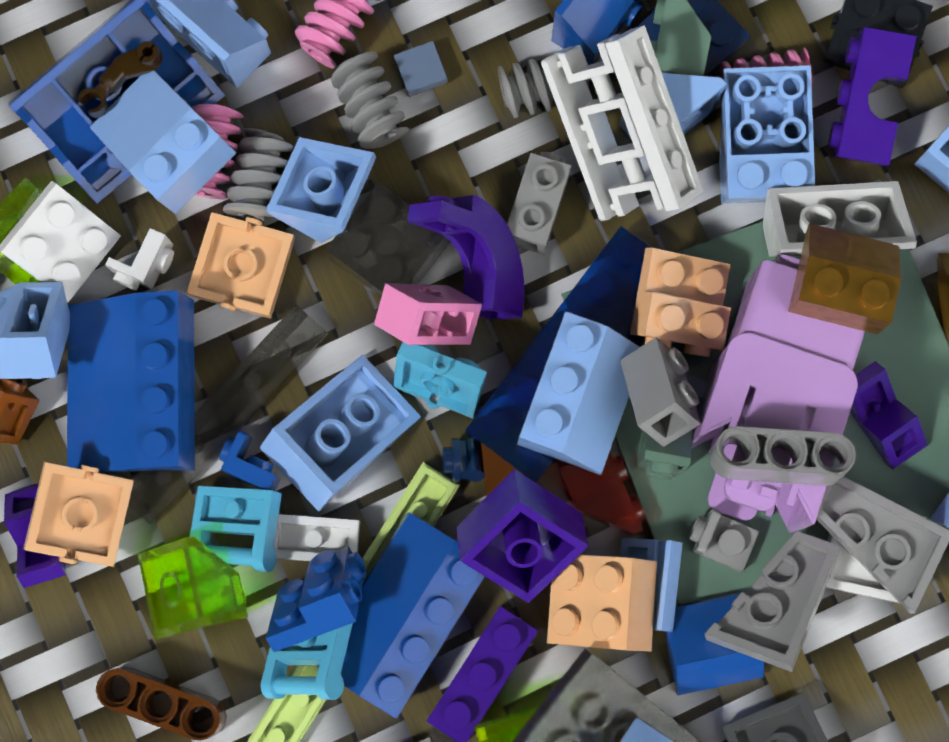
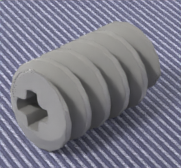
(525, 88)
(366, 101)
(256, 174)

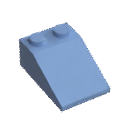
(162, 141)
(339, 432)

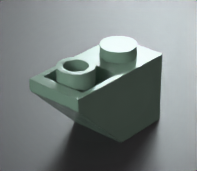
(681, 40)
(667, 460)

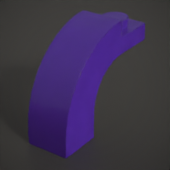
(485, 247)

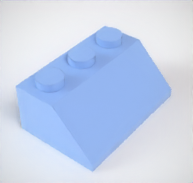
(217, 34)
(579, 395)

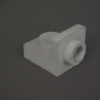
(723, 540)

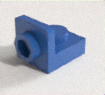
(254, 471)

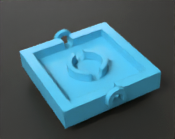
(427, 373)

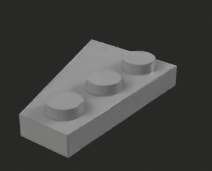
(885, 539)
(780, 605)

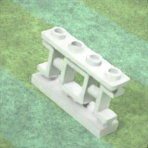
(648, 118)

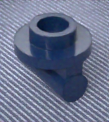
(463, 460)

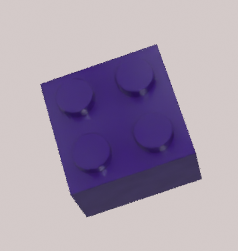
(521, 536)

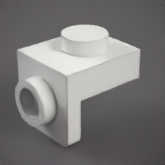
(152, 259)

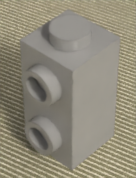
(538, 201)
(660, 391)

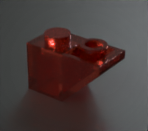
(604, 495)

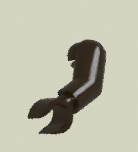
(125, 66)

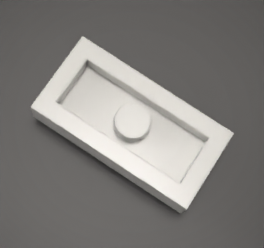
(307, 536)

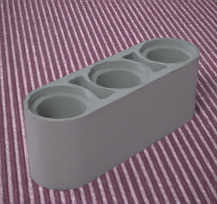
(801, 445)

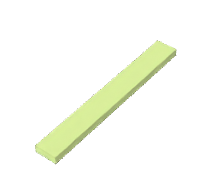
(425, 498)

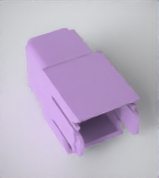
(777, 375)

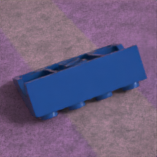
(62, 122)
(132, 383)

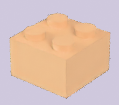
(604, 603)

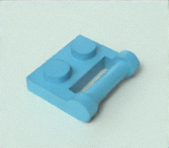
(239, 513)
(323, 650)

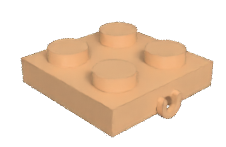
(241, 265)
(78, 514)

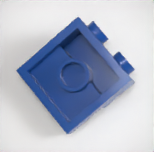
(320, 602)

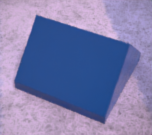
(700, 663)

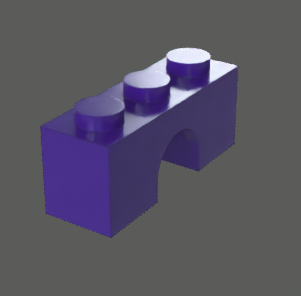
(874, 57)
(482, 675)

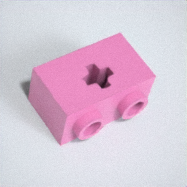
(427, 314)

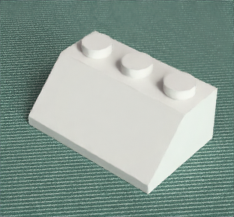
(861, 209)

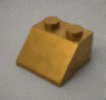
(847, 279)

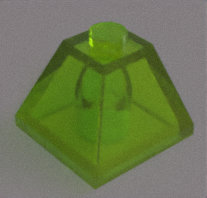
(189, 588)

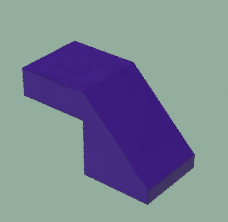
(884, 419)
(31, 566)

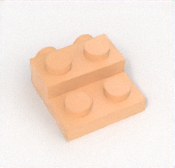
(682, 301)

